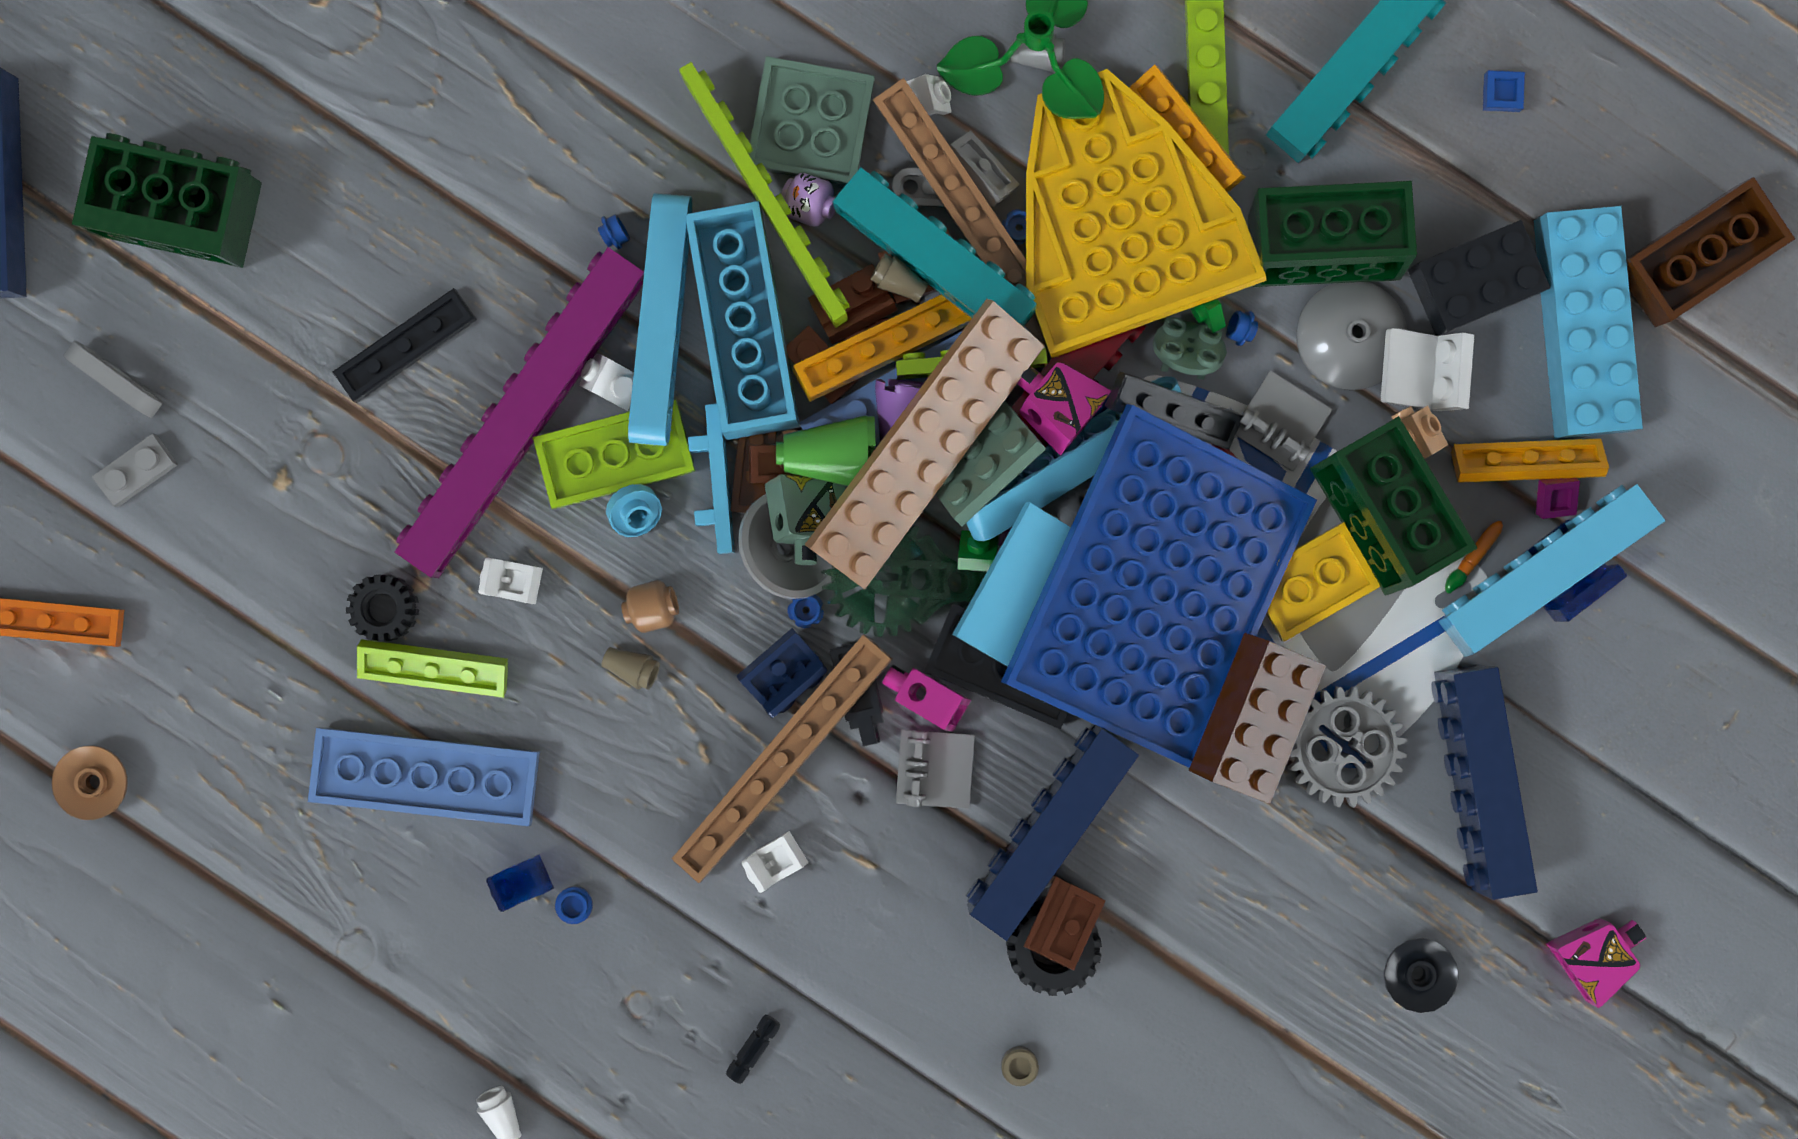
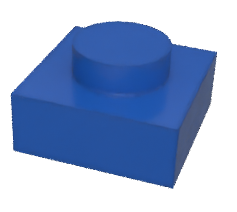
(1503, 91)

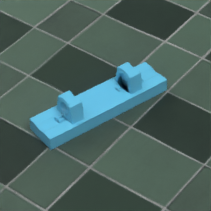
(721, 515)

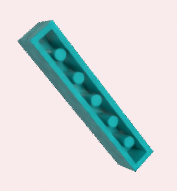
(1348, 75)
(927, 249)

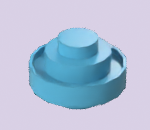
(633, 510)

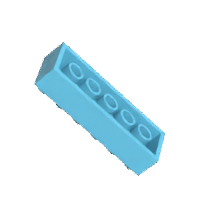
(742, 320)
(1588, 323)
(1557, 566)

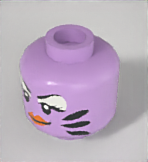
(809, 199)

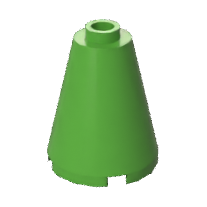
(829, 451)

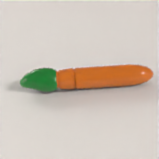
(1471, 560)

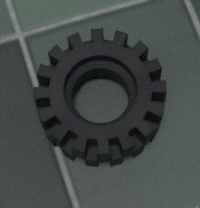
(360, 611)

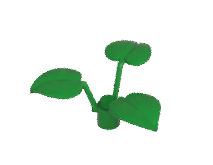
(1069, 93)

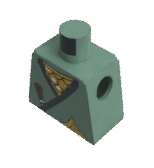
(797, 510)

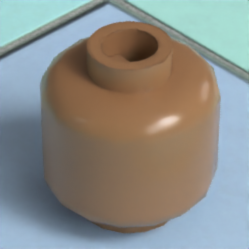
(650, 606)

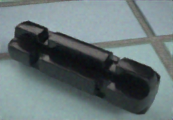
(753, 1049)

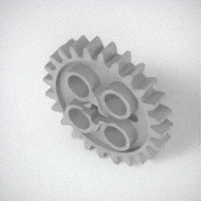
(1365, 719)

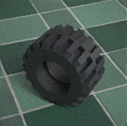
(1050, 977)

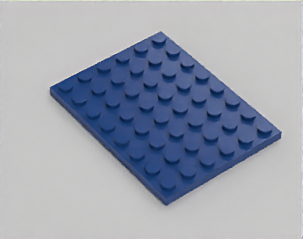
(1158, 586)

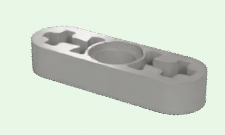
(113, 379)

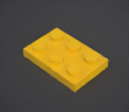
(1320, 581)

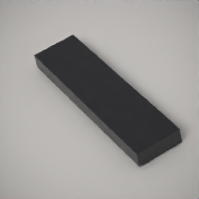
(404, 345)
(1190, 414)

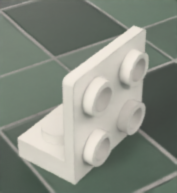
(1427, 370)

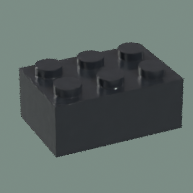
(1478, 278)

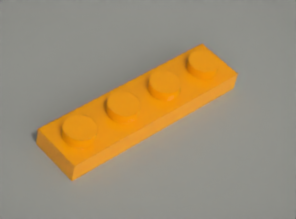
(1168, 102)
(1529, 460)

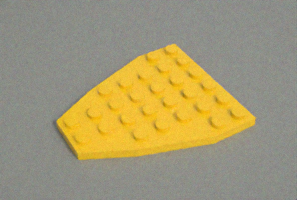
(1124, 223)

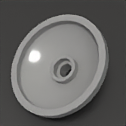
(1327, 338)
(767, 566)

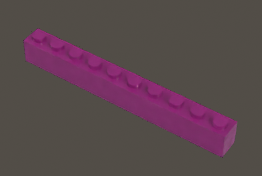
(520, 414)

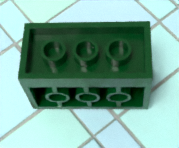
(167, 200)
(1334, 233)
(1393, 507)

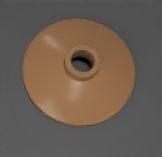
(73, 787)

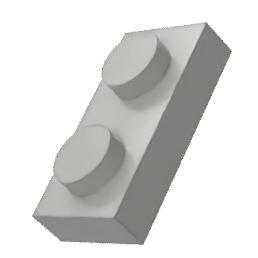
(984, 169)
(135, 470)

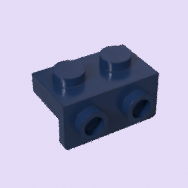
(783, 673)

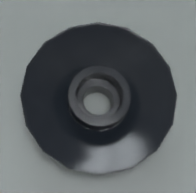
(1435, 985)

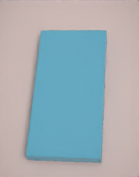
(1012, 584)

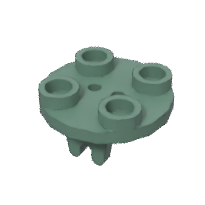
(1189, 347)

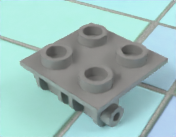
(1282, 421)
(935, 769)

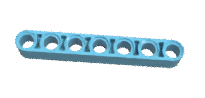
(660, 320)
(1051, 474)

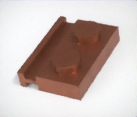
(865, 301)
(1064, 923)

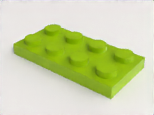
(599, 459)

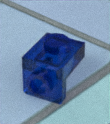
(519, 883)

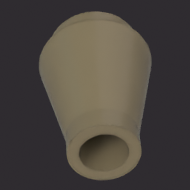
(898, 278)
(632, 667)

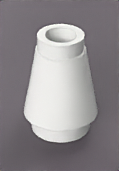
(499, 1113)

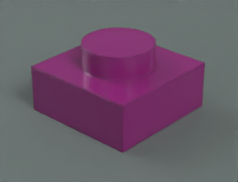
(1557, 497)

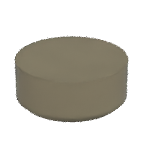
(1019, 1066)

